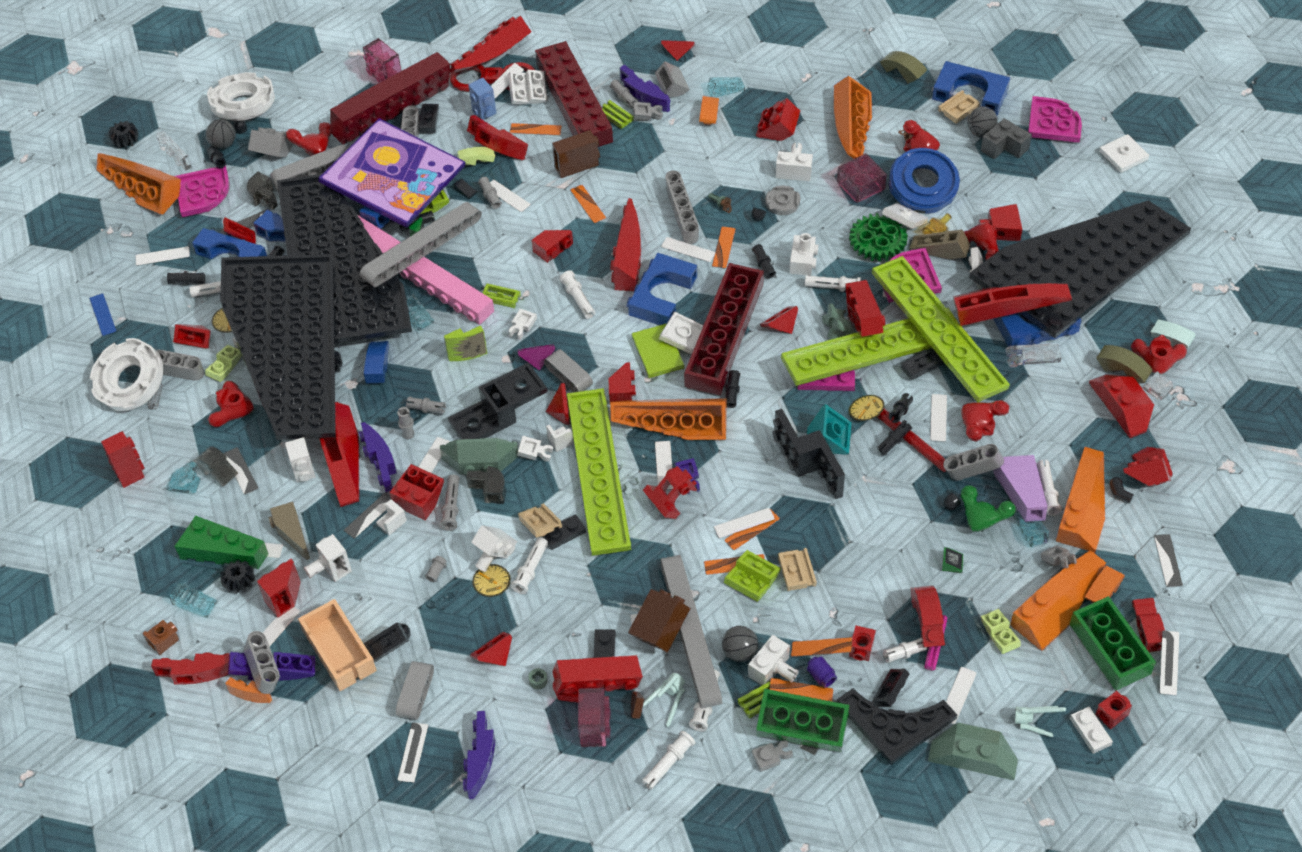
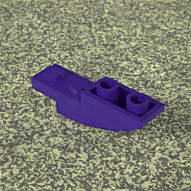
(644, 91)
(379, 454)
(289, 665)
(480, 758)

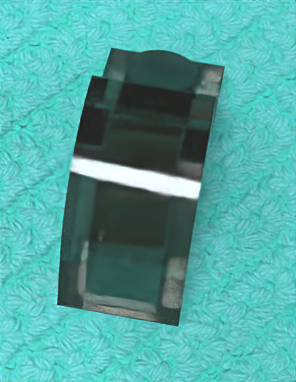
(261, 191)
(215, 463)
(491, 482)

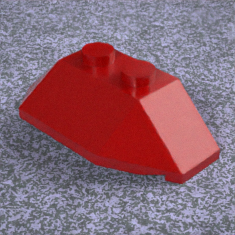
(1125, 401)

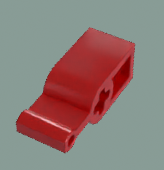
(1148, 623)

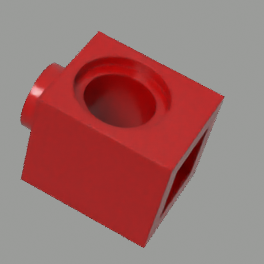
(862, 636)
(1112, 717)

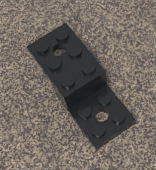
(498, 403)
(808, 454)

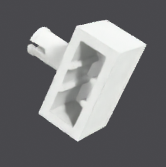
(794, 164)
(802, 254)
(493, 543)
(331, 558)
(771, 661)

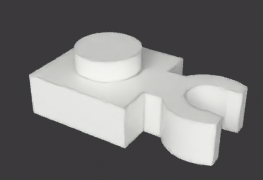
(522, 321)
(531, 448)

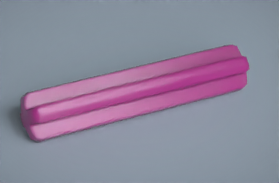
(933, 652)

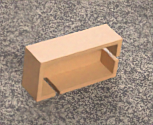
(337, 644)

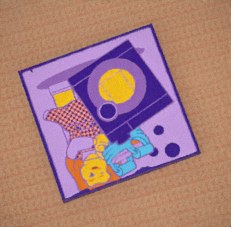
(392, 172)

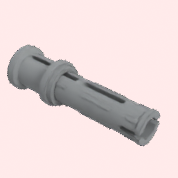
(450, 509)

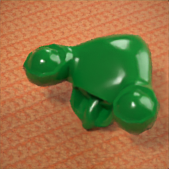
(982, 514)

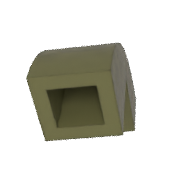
(908, 66)
(1118, 358)

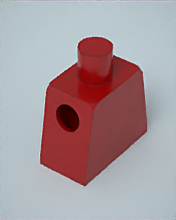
(1006, 222)

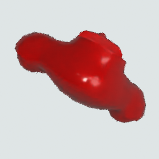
(920, 137)
(312, 142)
(984, 237)
(1159, 353)
(233, 404)
(979, 418)

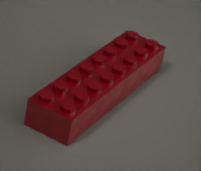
(573, 92)
(389, 97)
(724, 329)

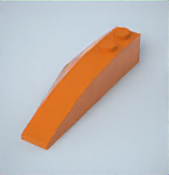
(852, 115)
(145, 184)
(676, 417)
(1086, 504)
(1052, 606)

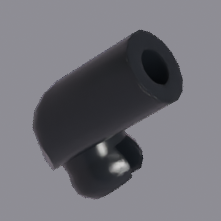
(1118, 491)

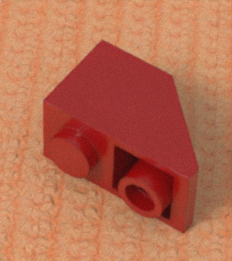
(551, 243)
(620, 384)
(1151, 472)

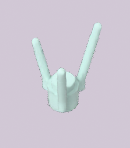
(672, 686)
(1025, 714)

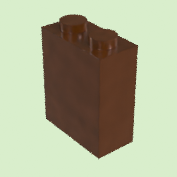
(576, 153)
(659, 619)

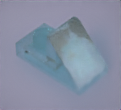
(184, 479)

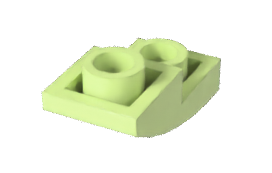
(471, 155)
(225, 362)
(1000, 632)

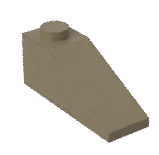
(943, 244)
(288, 527)

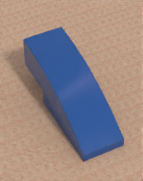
(376, 362)

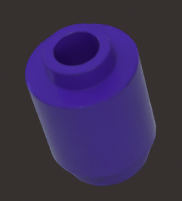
(821, 671)

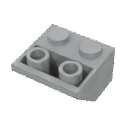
(270, 142)

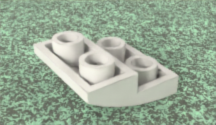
(527, 87)

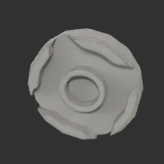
(782, 200)

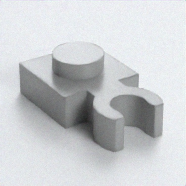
(644, 111)
(1057, 556)
(769, 757)

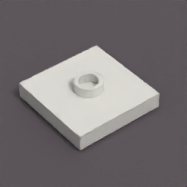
(1124, 153)
(905, 215)
(681, 333)

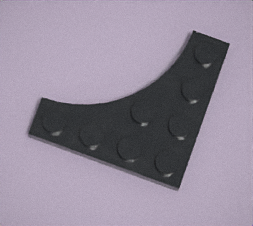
(895, 731)

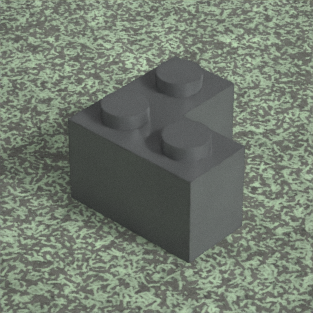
(1006, 137)

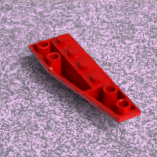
(493, 45)
(627, 252)
(1003, 301)
(343, 456)

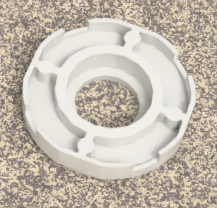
(237, 85)
(113, 361)

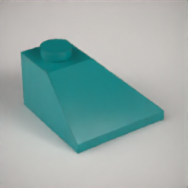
(834, 428)

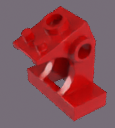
(666, 503)

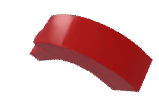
(930, 615)

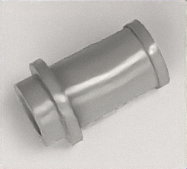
(435, 569)

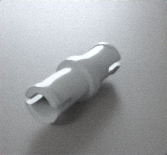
(623, 93)
(489, 192)
(426, 405)
(405, 423)

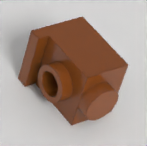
(161, 636)

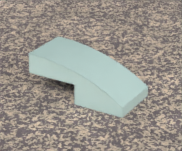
(1173, 332)

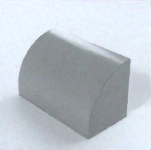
(671, 80)

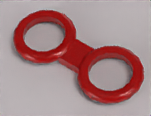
(490, 74)

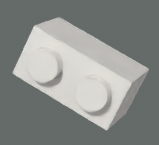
(300, 460)

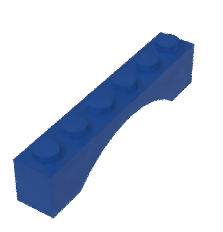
(270, 226)

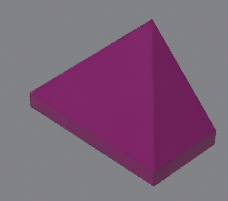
(537, 354)

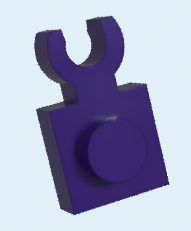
(690, 466)

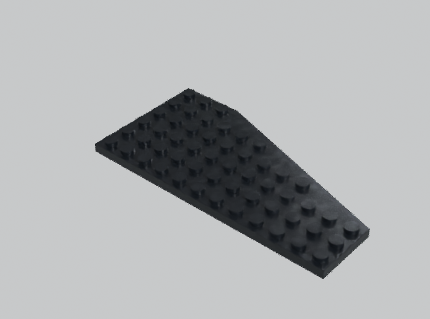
(324, 223)
(1088, 256)
(286, 336)

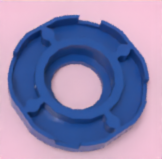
(919, 198)

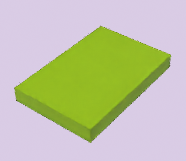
(656, 354)

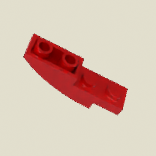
(495, 139)
(184, 671)

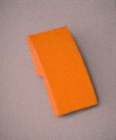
(709, 110)
(1104, 585)
(247, 692)

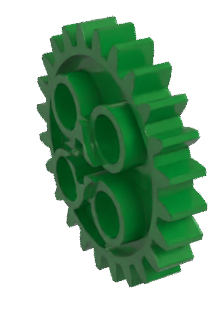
(878, 237)

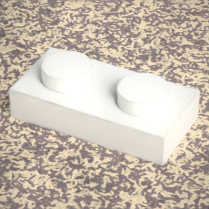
(975, 259)
(1091, 730)

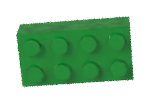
(1112, 643)
(802, 720)

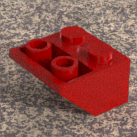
(778, 121)
(417, 491)
(280, 587)

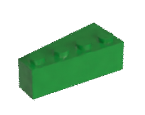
(216, 543)

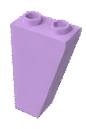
(1023, 486)

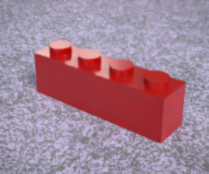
(602, 672)

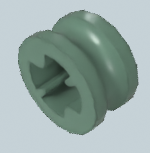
(533, 675)

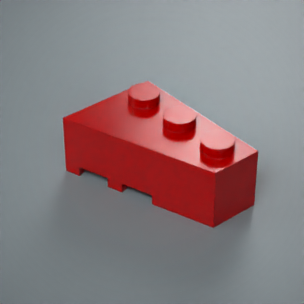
(863, 309)
(123, 458)

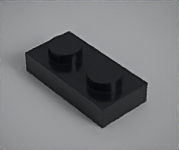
(428, 118)
(921, 364)
(571, 528)
(386, 641)
(604, 643)
(890, 687)

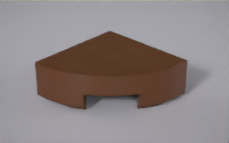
(636, 704)

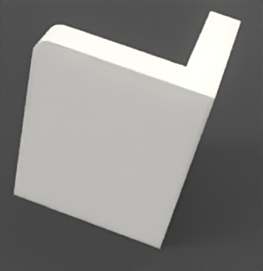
(559, 438)
(392, 519)

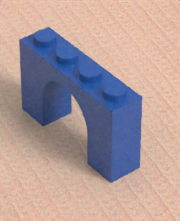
(958, 75)
(661, 270)
(1019, 332)

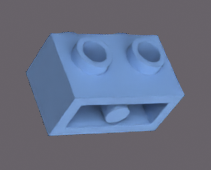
(482, 99)

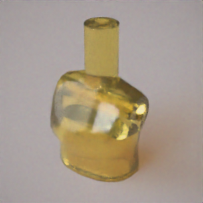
(936, 225)

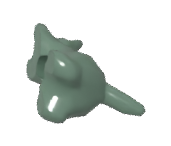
(837, 322)

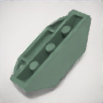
(478, 454)
(974, 750)

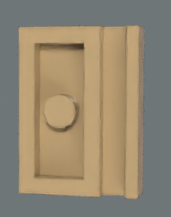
(958, 106)
(539, 520)
(797, 569)

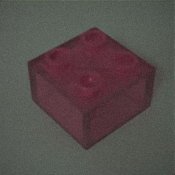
(381, 60)
(861, 177)
(593, 717)

